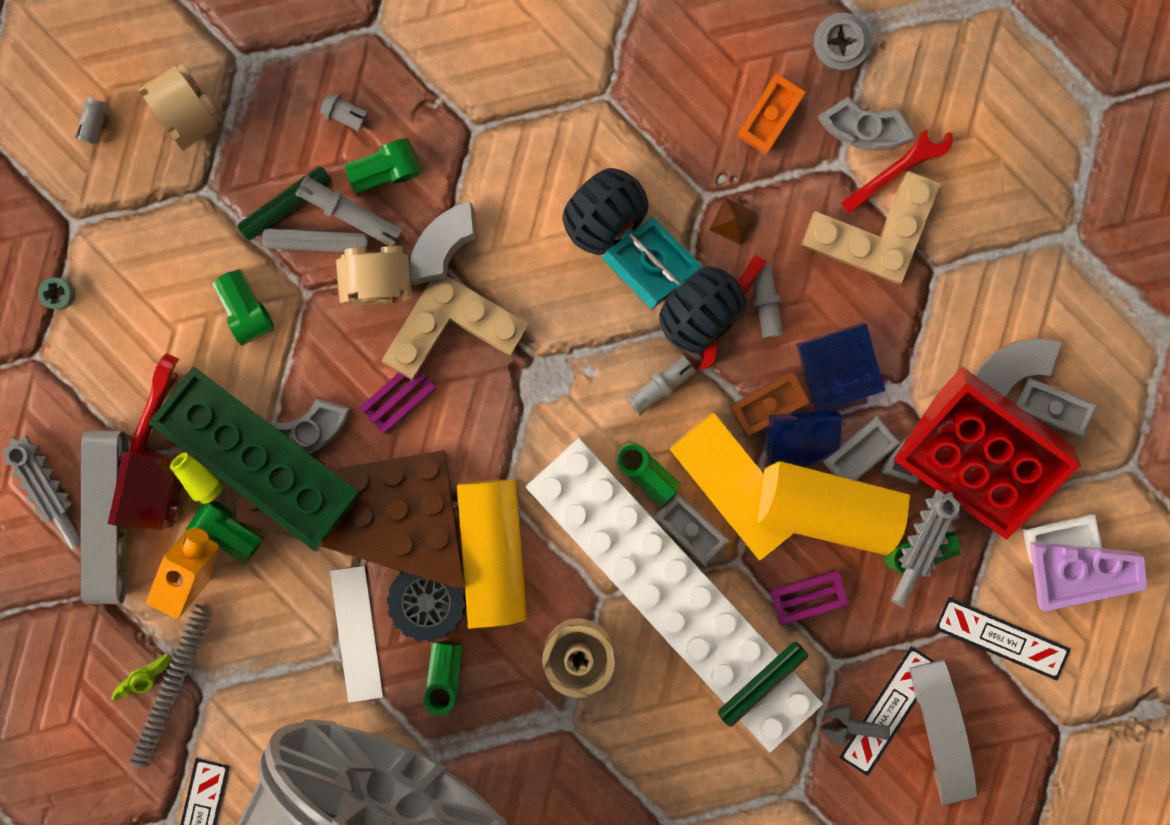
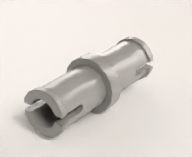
(767, 303)
(661, 385)

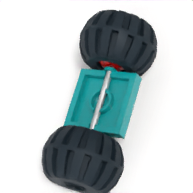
(652, 262)

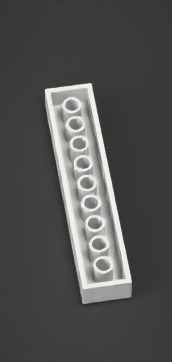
(668, 588)

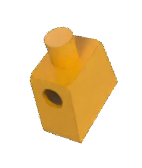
(195, 560)

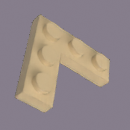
(883, 254)
(445, 302)

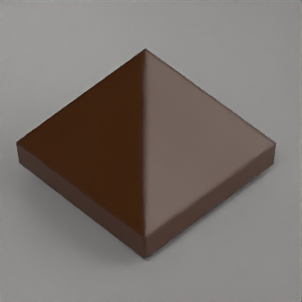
(732, 221)

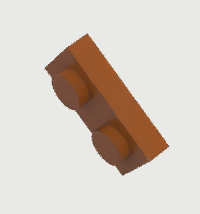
(775, 398)

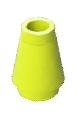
(196, 479)

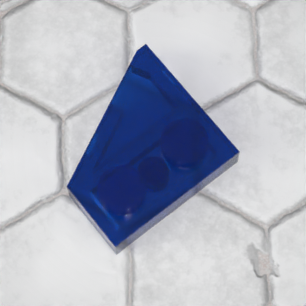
(803, 437)

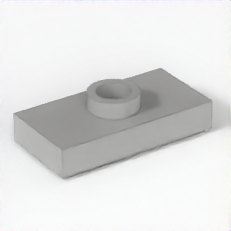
(1056, 407)
(691, 529)

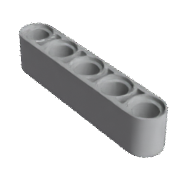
(101, 544)

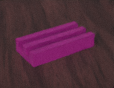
(375, 417)
(813, 610)

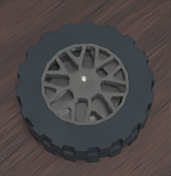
(425, 607)

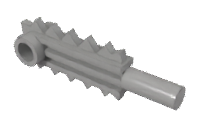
(42, 489)
(926, 543)

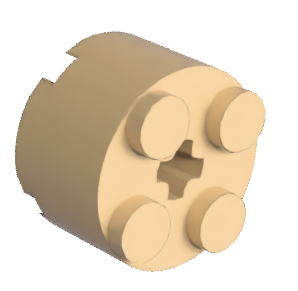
(179, 108)
(373, 276)
(588, 675)

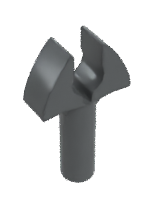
(852, 726)

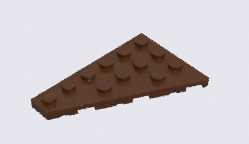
(396, 522)

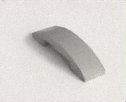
(945, 732)

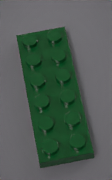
(255, 459)

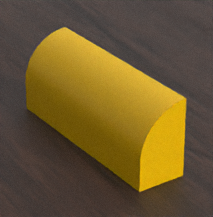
(728, 480)
(832, 508)
(492, 553)

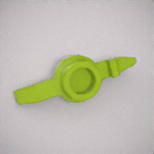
(141, 679)

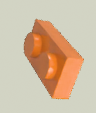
(770, 114)

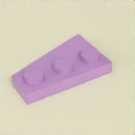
(1084, 574)

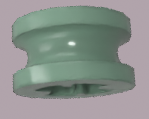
(47, 287)

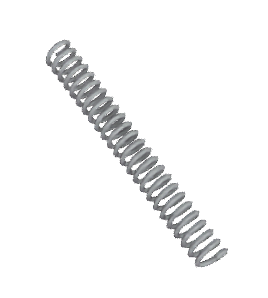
(140, 750)

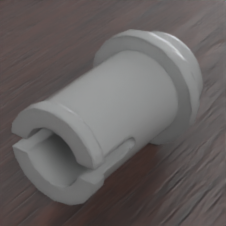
(343, 112)
(91, 120)

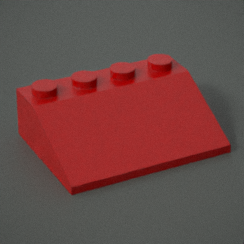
(987, 453)

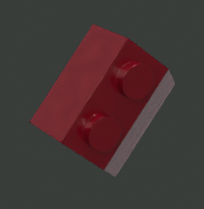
(146, 491)

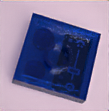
(840, 367)

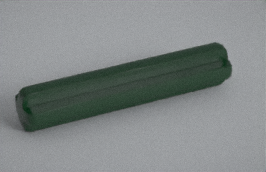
(279, 206)
(762, 684)

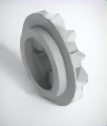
(853, 30)

